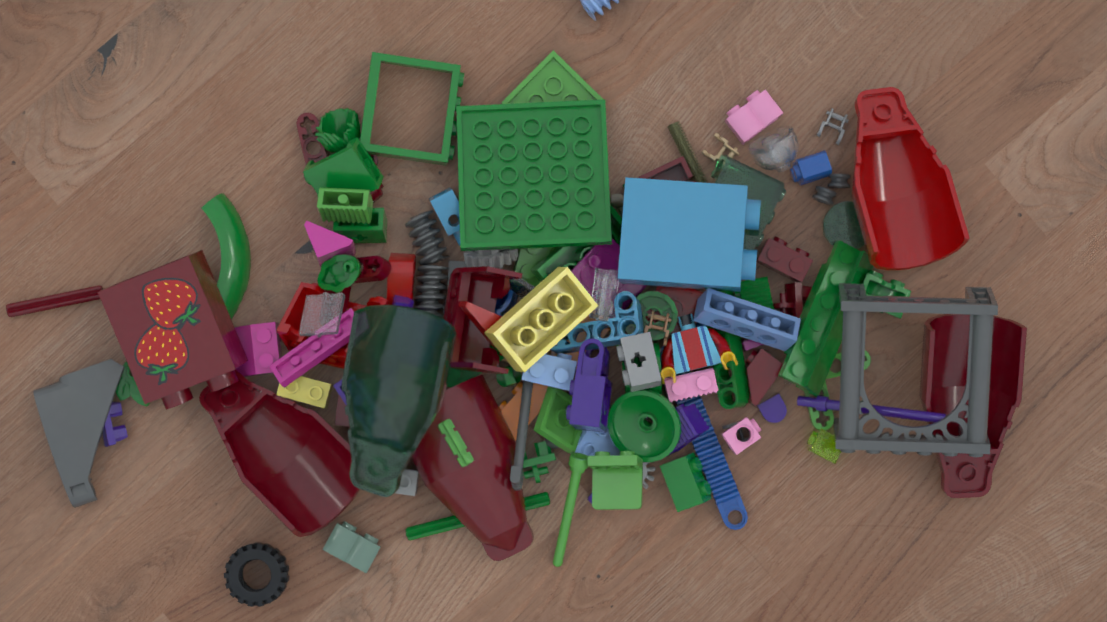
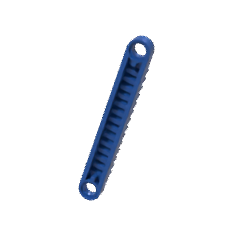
(715, 467)

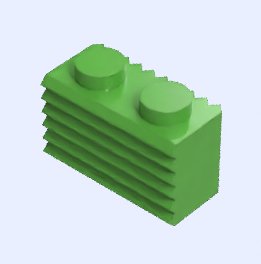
(345, 205)

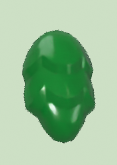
(339, 272)

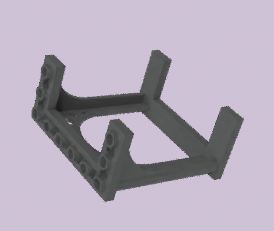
(973, 436)

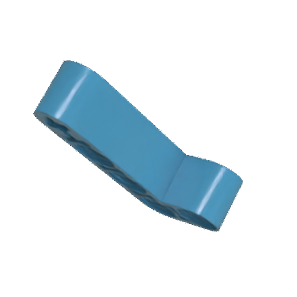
(594, 328)

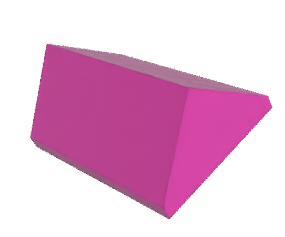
(328, 243)

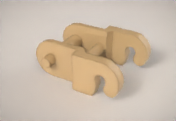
(725, 146)

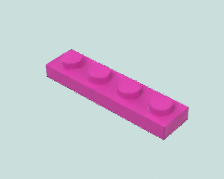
(311, 352)

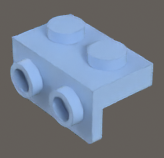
(552, 371)

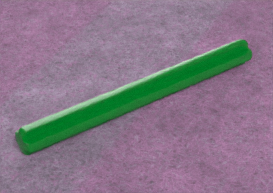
(451, 523)

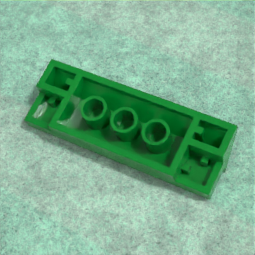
(822, 319)

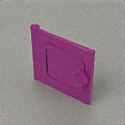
(603, 257)

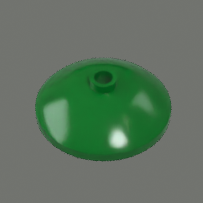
(633, 433)

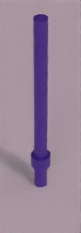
(823, 403)

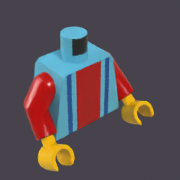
(694, 349)

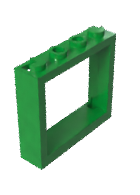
(450, 126)

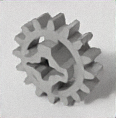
(490, 258)

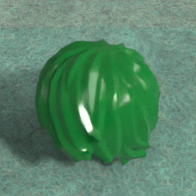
(337, 129)

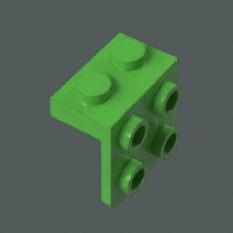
(616, 480)

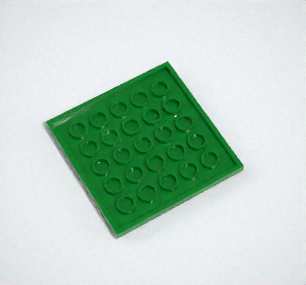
(533, 175)

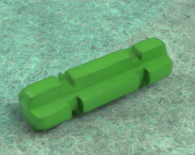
(455, 443)

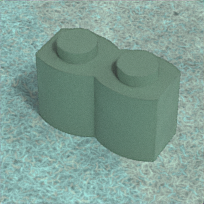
(352, 547)

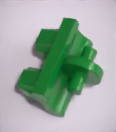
(543, 455)

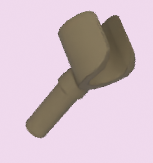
(617, 201)

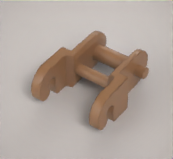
(666, 319)

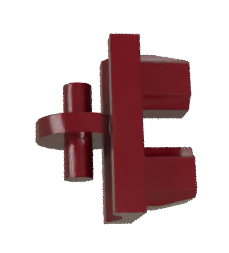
(792, 299)

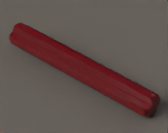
(53, 301)

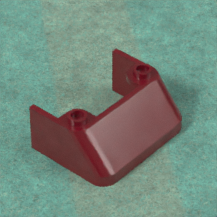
(482, 288)

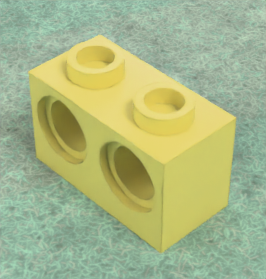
(307, 391)

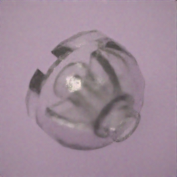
(775, 150)

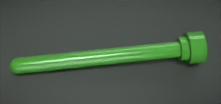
(578, 464)

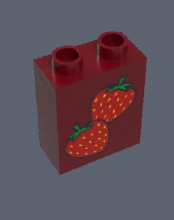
(174, 330)

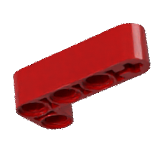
(401, 276)

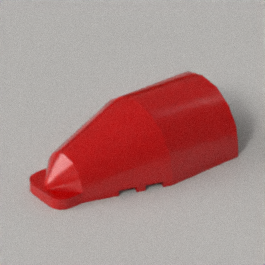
(902, 187)

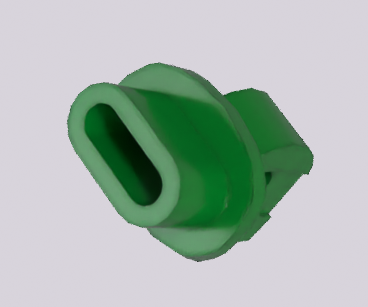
(512, 378)

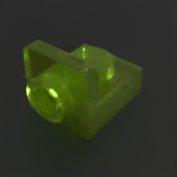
(823, 445)

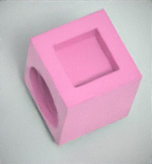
(731, 438)

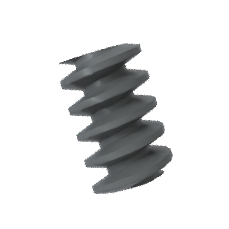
(426, 238)
(430, 289)

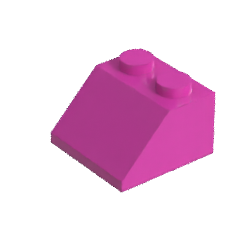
(261, 347)

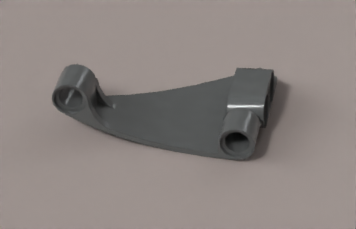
(74, 420)

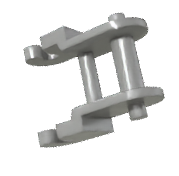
(831, 114)

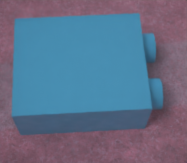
(686, 234)

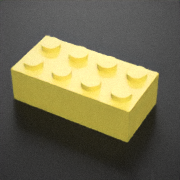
(541, 319)

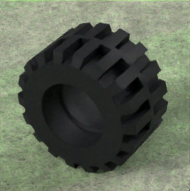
(236, 582)

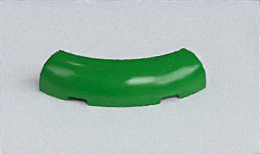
(234, 251)

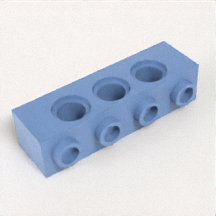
(747, 319)

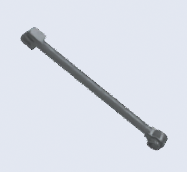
(517, 469)

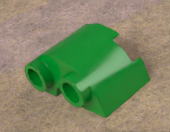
(877, 286)

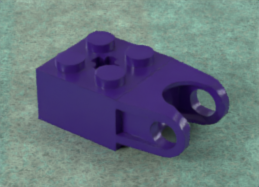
(590, 390)

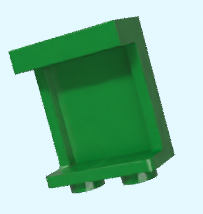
(345, 169)

